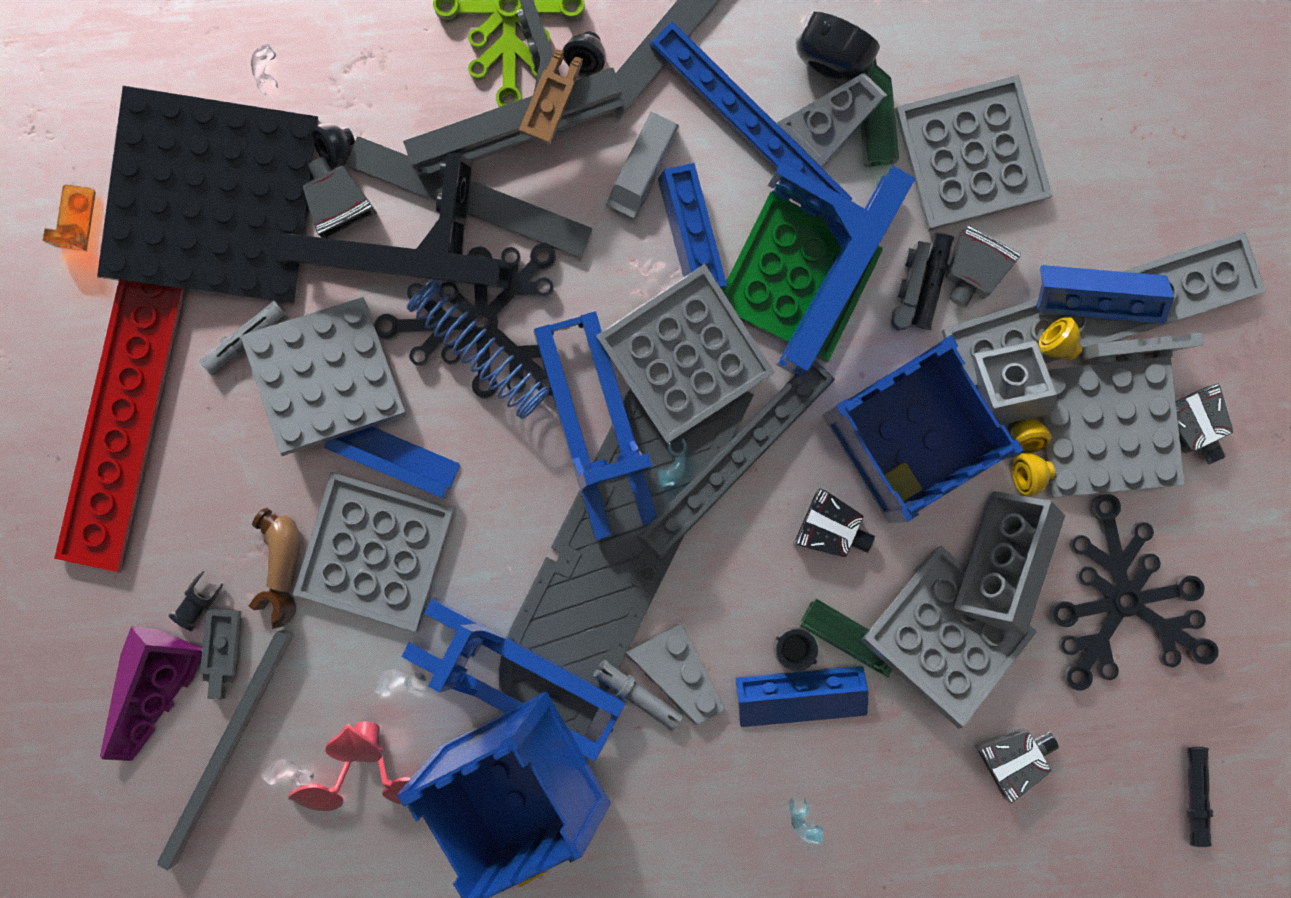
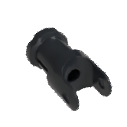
(192, 605)

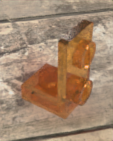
(73, 219)

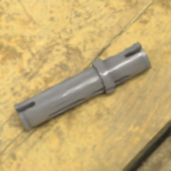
(233, 345)
(627, 688)

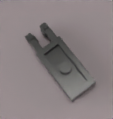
(910, 287)

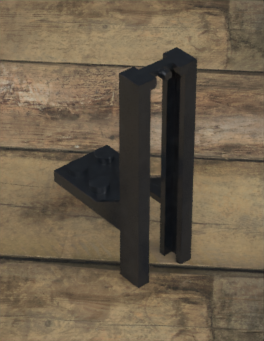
(436, 257)

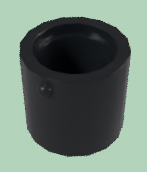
(795, 649)

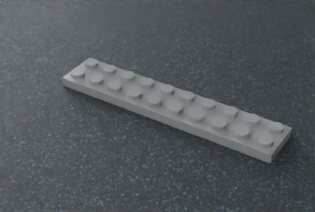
(1198, 279)

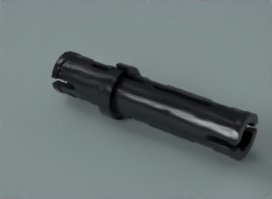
(941, 244)
(1199, 805)

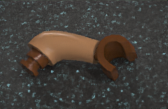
(283, 547)

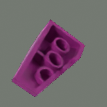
(146, 681)

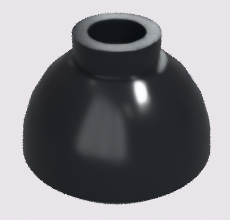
(587, 47)
(332, 142)

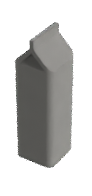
(643, 165)

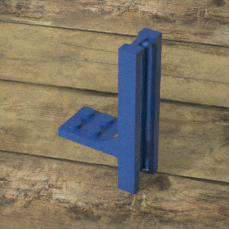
(858, 236)
(589, 474)
(470, 635)

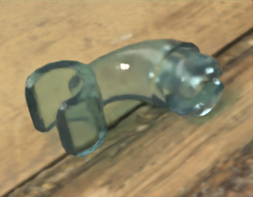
(677, 469)
(803, 829)

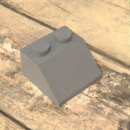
(1015, 382)

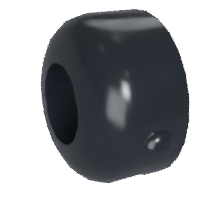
(836, 47)

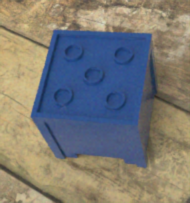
(922, 417)
(508, 799)

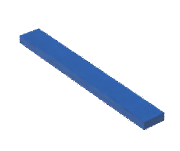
(736, 105)

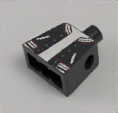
(832, 527)

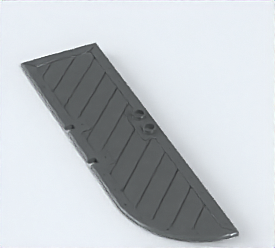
(600, 589)

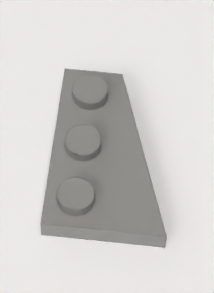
(832, 119)
(1135, 350)
(678, 672)

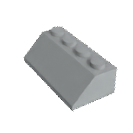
(1010, 561)

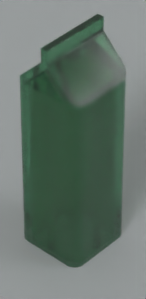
(879, 129)
(841, 633)

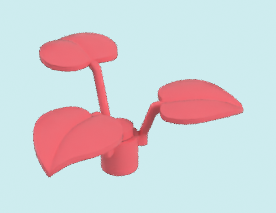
(349, 745)

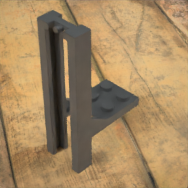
(500, 127)

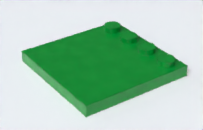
(783, 270)

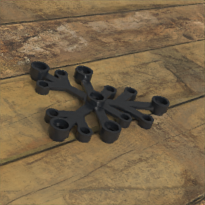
(518, 286)
(1118, 564)

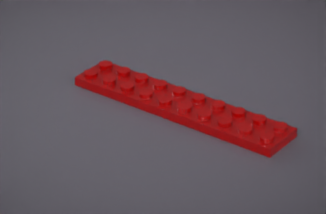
(119, 425)

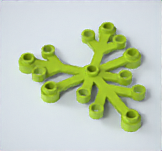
(508, 43)

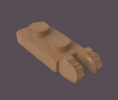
(550, 100)

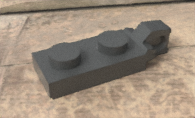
(220, 650)

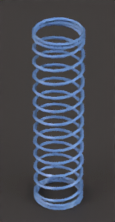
(431, 289)

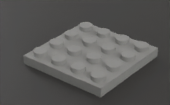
(973, 152)
(685, 353)
(322, 376)
(1114, 428)
(373, 551)
(939, 650)

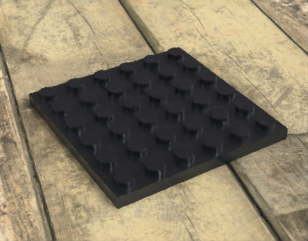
(205, 195)

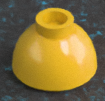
(1061, 340)
(1030, 434)
(1031, 474)

